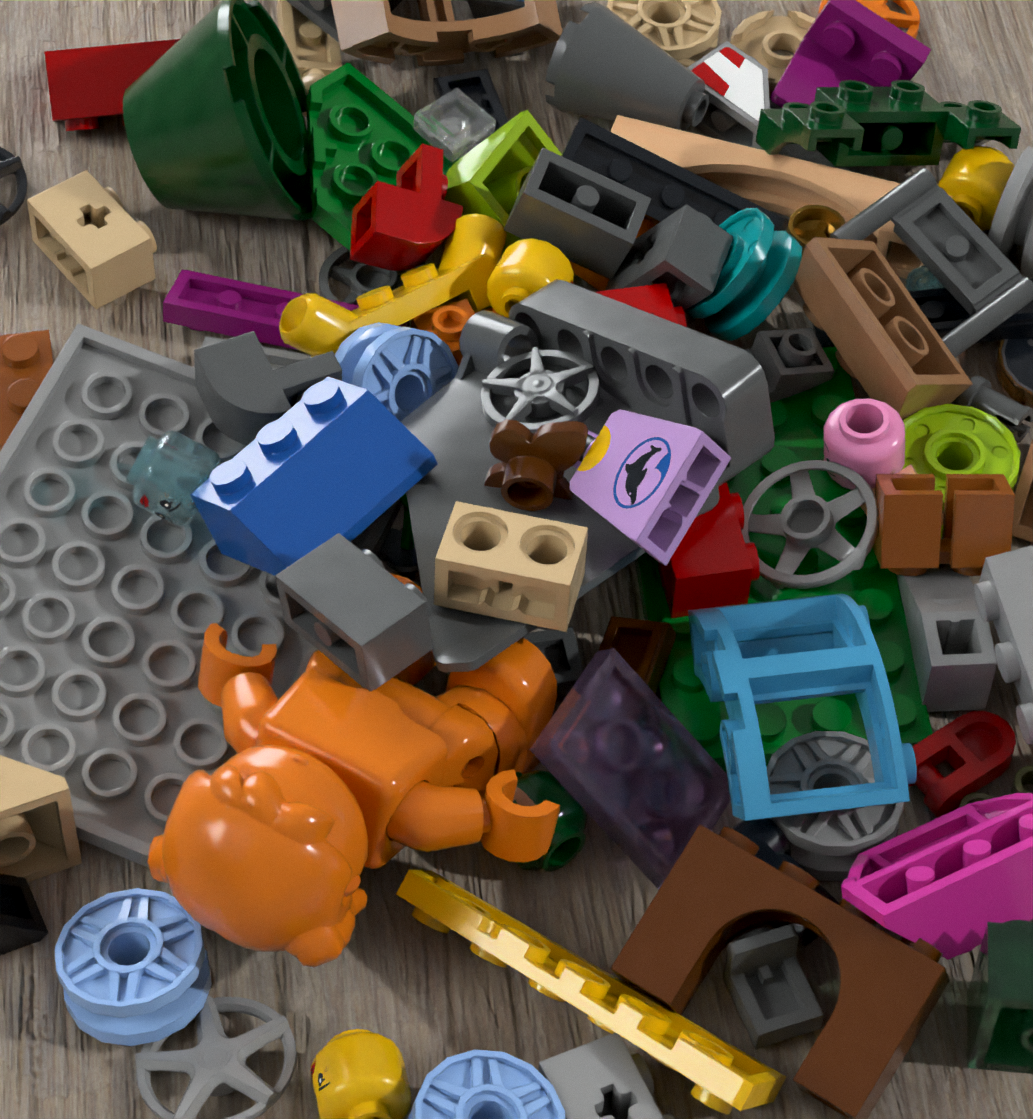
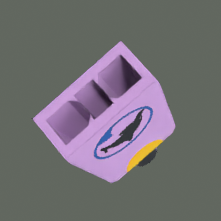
(648, 478)

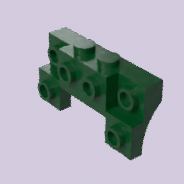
(883, 125)

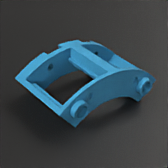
(790, 654)

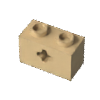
(92, 238)

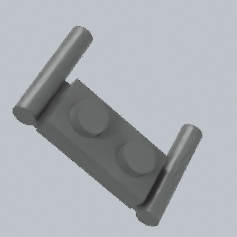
(952, 251)

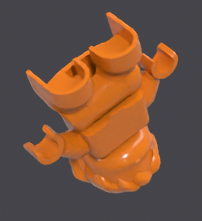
(344, 784)

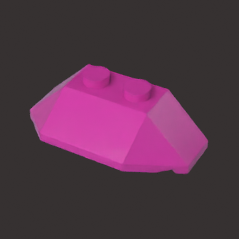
(951, 875)

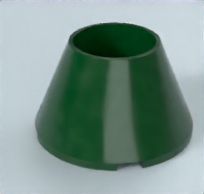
(224, 119)

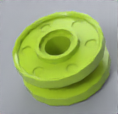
(959, 442)

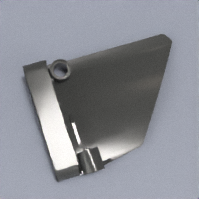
(640, 367)

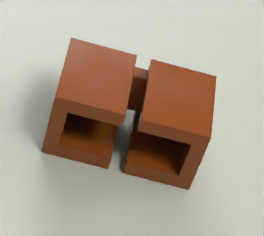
(910, 521)

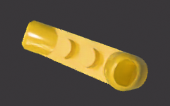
(466, 264)

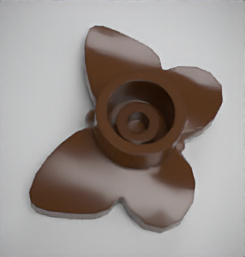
(534, 462)

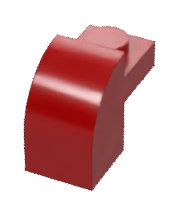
(408, 221)

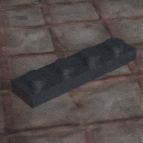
(654, 177)

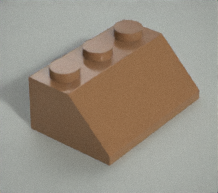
(876, 326)

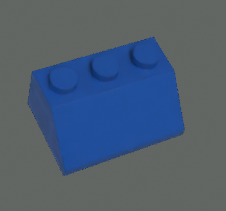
(311, 475)

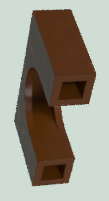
(726, 890)

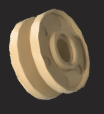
(678, 27)

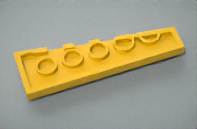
(720, 1071)

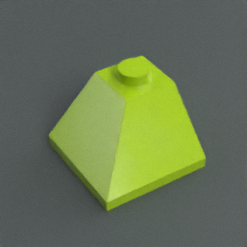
(495, 170)

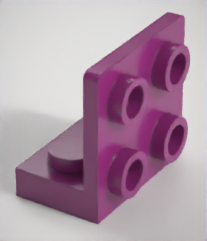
(848, 45)

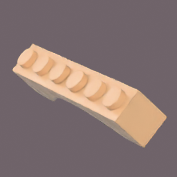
(773, 180)

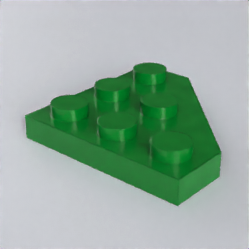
(352, 142)

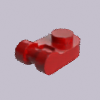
(977, 748)

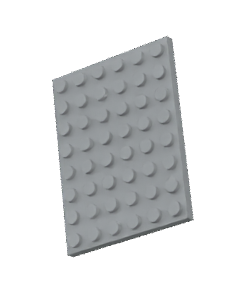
(114, 601)

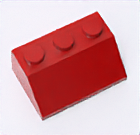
(94, 79)

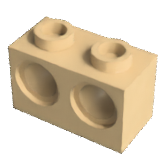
(510, 566)

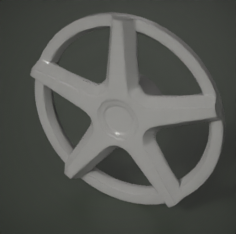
(810, 523)
(219, 1062)

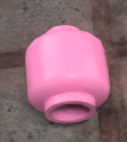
(865, 438)

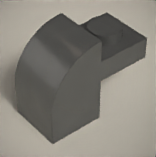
(245, 391)

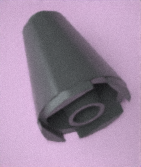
(615, 70)

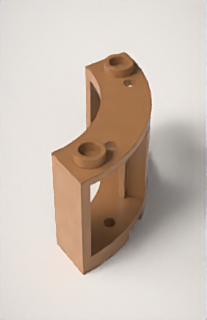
(374, 34)

